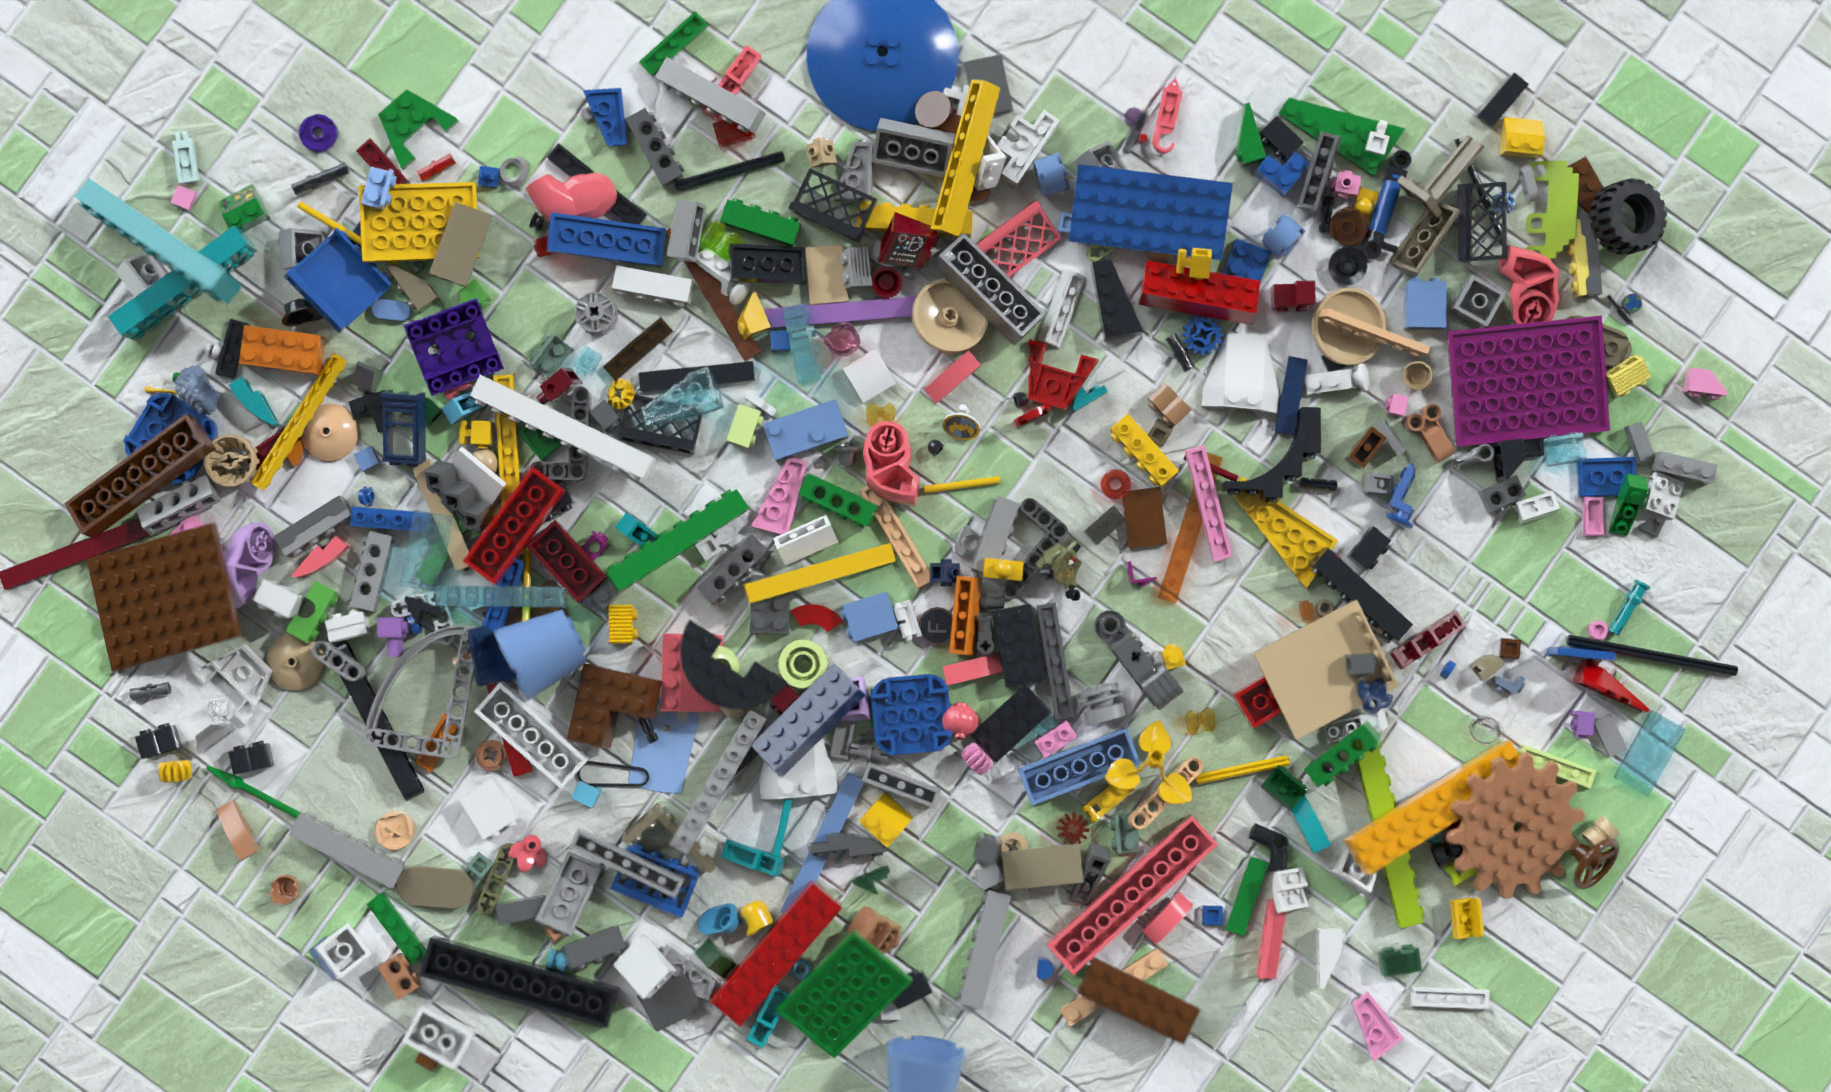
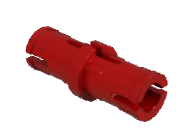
(436, 167)

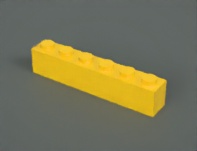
(883, 214)

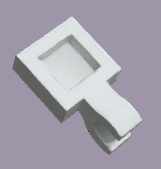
(1377, 141)

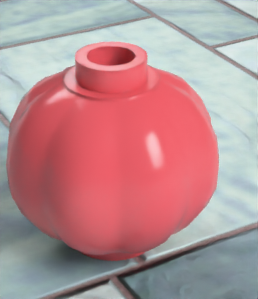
(960, 720)

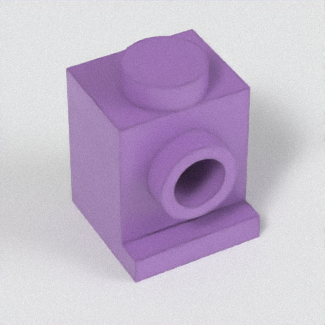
(1582, 724)

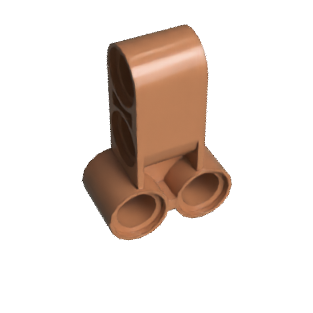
(1431, 433)

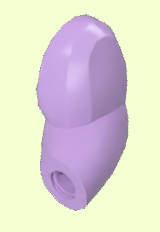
(246, 557)

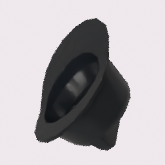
(299, 312)

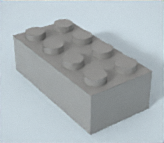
(912, 147)

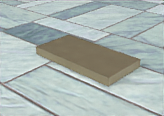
(460, 244)
(1042, 867)

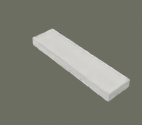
(1449, 998)

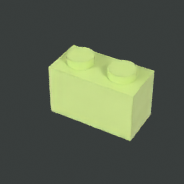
(744, 426)

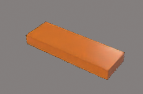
(427, 761)

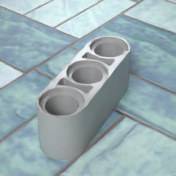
(347, 662)

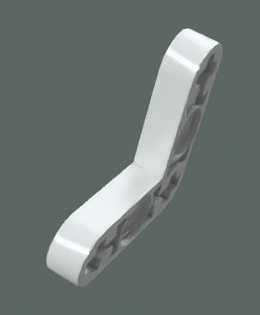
(426, 597)

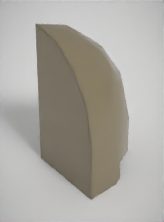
(1486, 666)

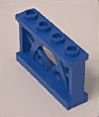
(667, 904)

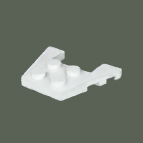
(244, 672)

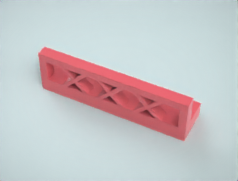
(1270, 942)

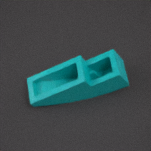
(254, 401)
(1310, 826)
(753, 857)
(766, 1019)

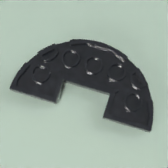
(717, 681)

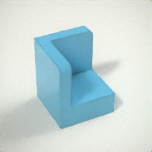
(586, 794)

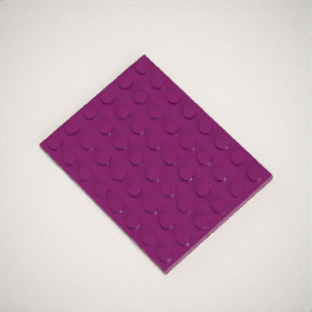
(1528, 380)

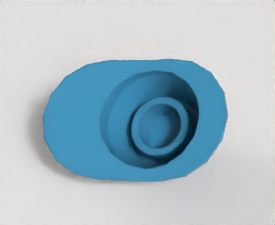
(719, 919)

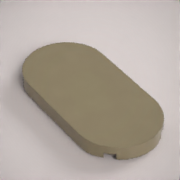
(1615, 345)
(435, 887)

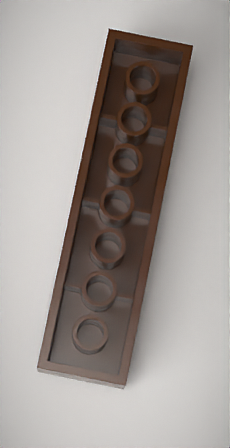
(139, 476)

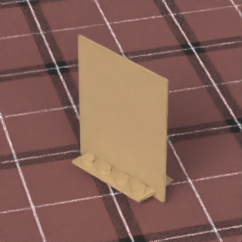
(1310, 668)

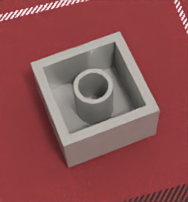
(1477, 302)

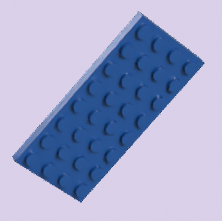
(1149, 211)

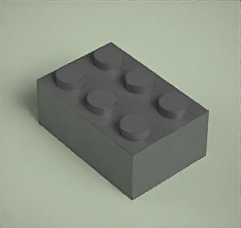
(770, 614)

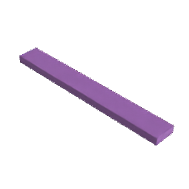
(849, 311)

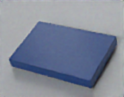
(1603, 475)
(1581, 653)

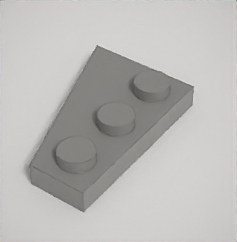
(858, 171)
(699, 980)

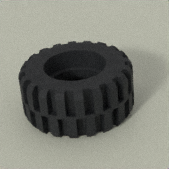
(1609, 224)

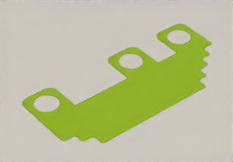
(1561, 214)

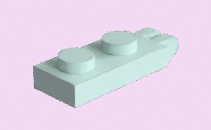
(185, 159)

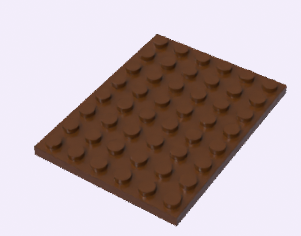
(164, 597)

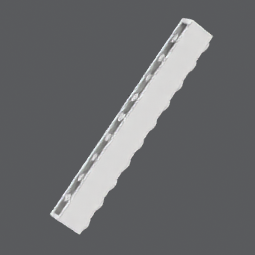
(563, 427)

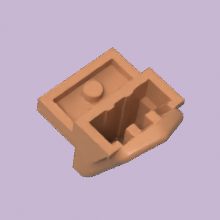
(876, 929)

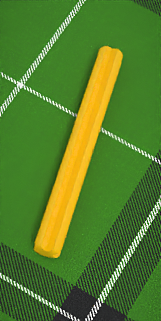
(1243, 769)

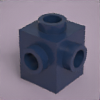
(944, 572)

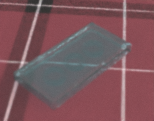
(426, 550)
(1649, 753)

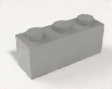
(686, 230)
(1684, 468)

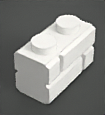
(347, 627)

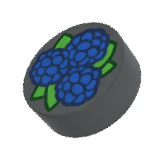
(1632, 303)

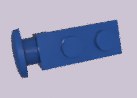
(1403, 510)

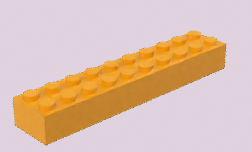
(1421, 814)

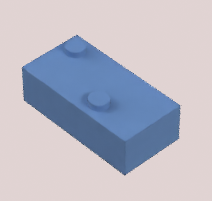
(805, 430)

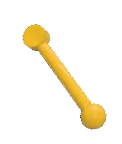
(148, 389)

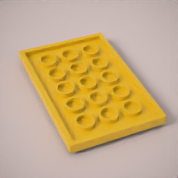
(412, 222)

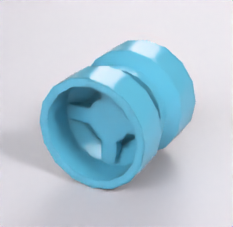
(556, 960)

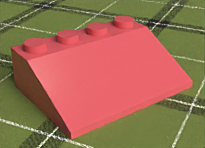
(676, 691)

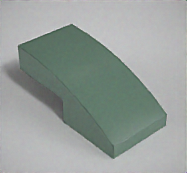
(478, 868)

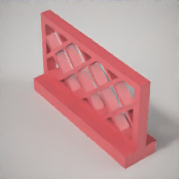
(1012, 225)

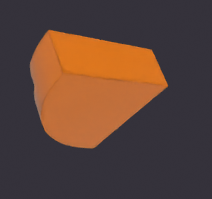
(296, 454)

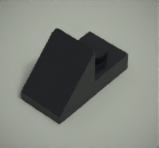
(418, 607)

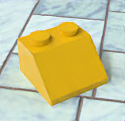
(1522, 138)
(885, 819)

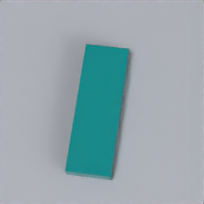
(782, 826)

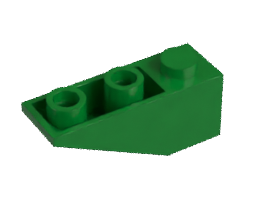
(1628, 504)

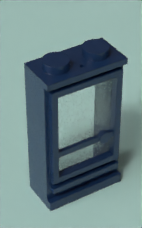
(403, 428)

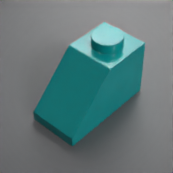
(635, 530)

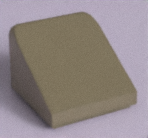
(1160, 432)

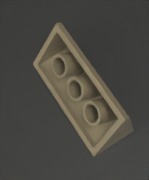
(1423, 240)

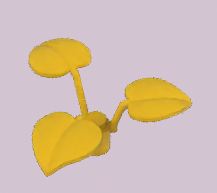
(1157, 742)

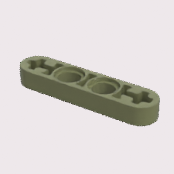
(495, 877)

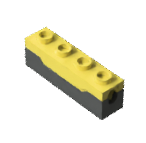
(1585, 261)

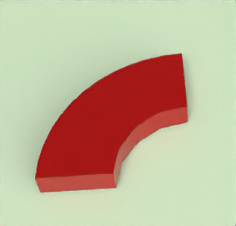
(817, 615)

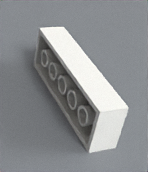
(532, 734)

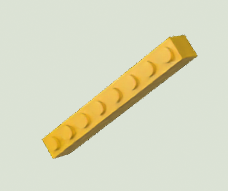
(965, 158)

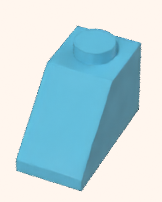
(461, 408)

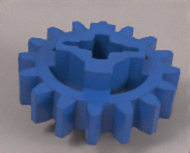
(1199, 326)

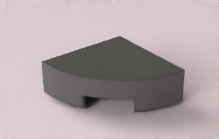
(1652, 527)

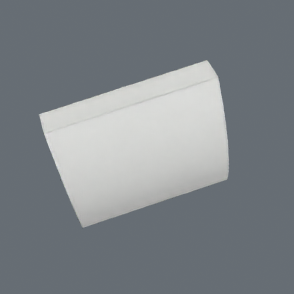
(869, 375)
(1289, 890)

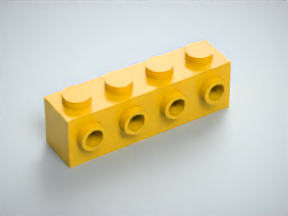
(1144, 451)

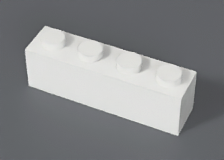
(652, 285)

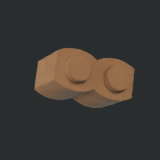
(1169, 405)

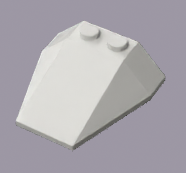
(1242, 376)
(809, 777)

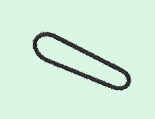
(615, 784)

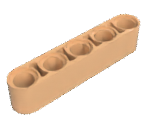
(1142, 809)

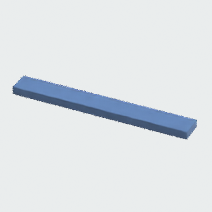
(833, 823)

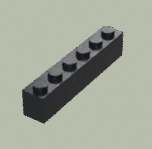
(1353, 587)

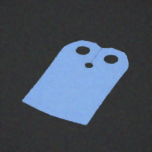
(668, 756)

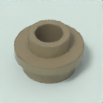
(1330, 607)

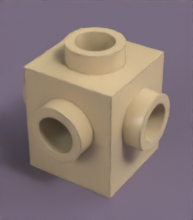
(821, 153)

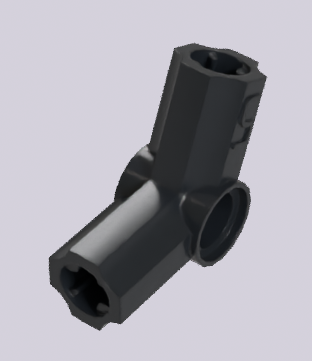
(1266, 836)

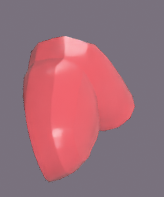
(579, 195)
(1535, 287)
(888, 462)

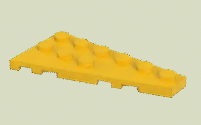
(1288, 533)

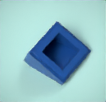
(779, 341)

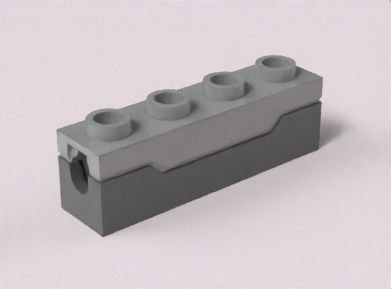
(314, 526)

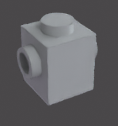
(990, 876)

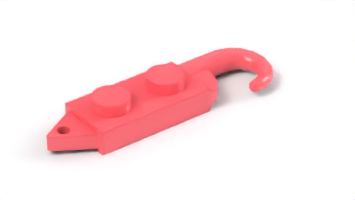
(1167, 115)

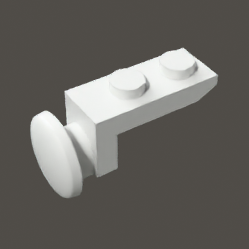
(720, 270)
(1338, 380)

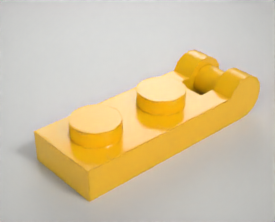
(1106, 801)

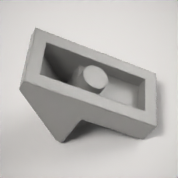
(1377, 483)

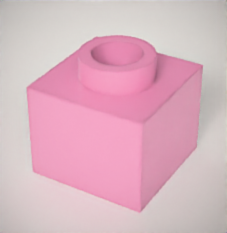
(1396, 405)

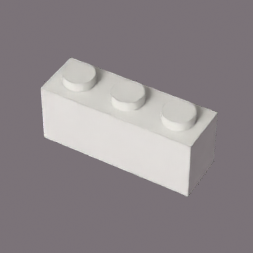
(805, 540)

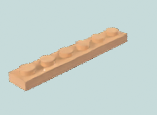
(1367, 330)
(1142, 968)

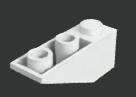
(1341, 728)

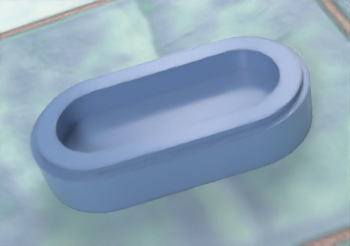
(391, 310)

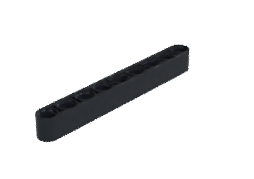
(396, 760)

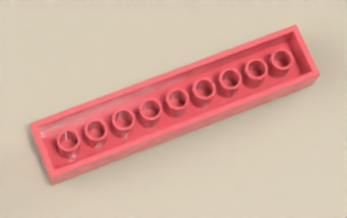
(1131, 894)

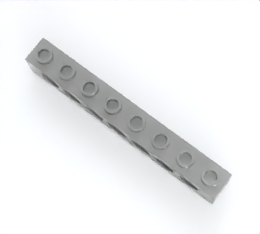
(718, 782)

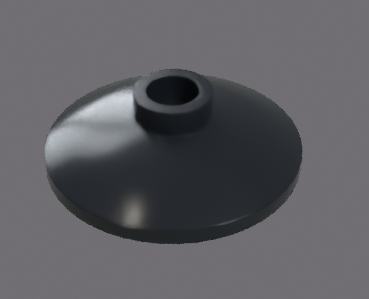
(1343, 256)

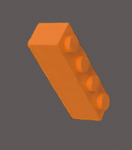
(964, 615)

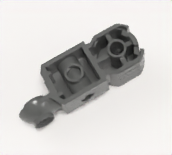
(1152, 679)

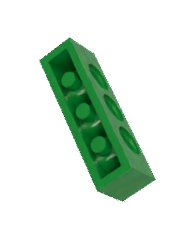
(813, 483)
(1364, 733)

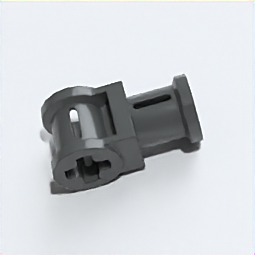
(985, 633)

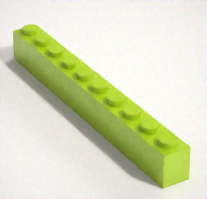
(1397, 873)

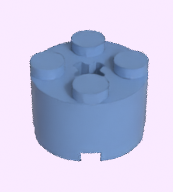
(1051, 175)
(1283, 236)

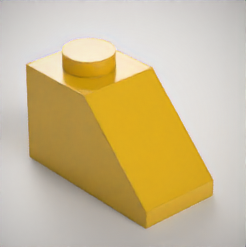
(752, 318)

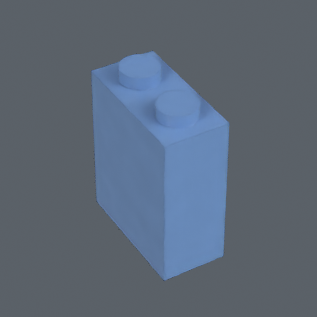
(1425, 304)
(869, 617)

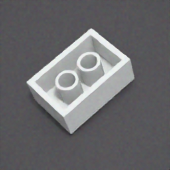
(439, 1036)

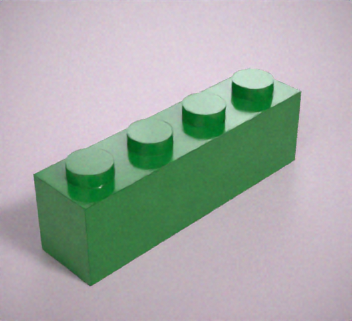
(760, 223)

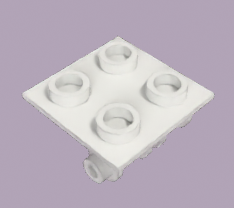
(1663, 495)

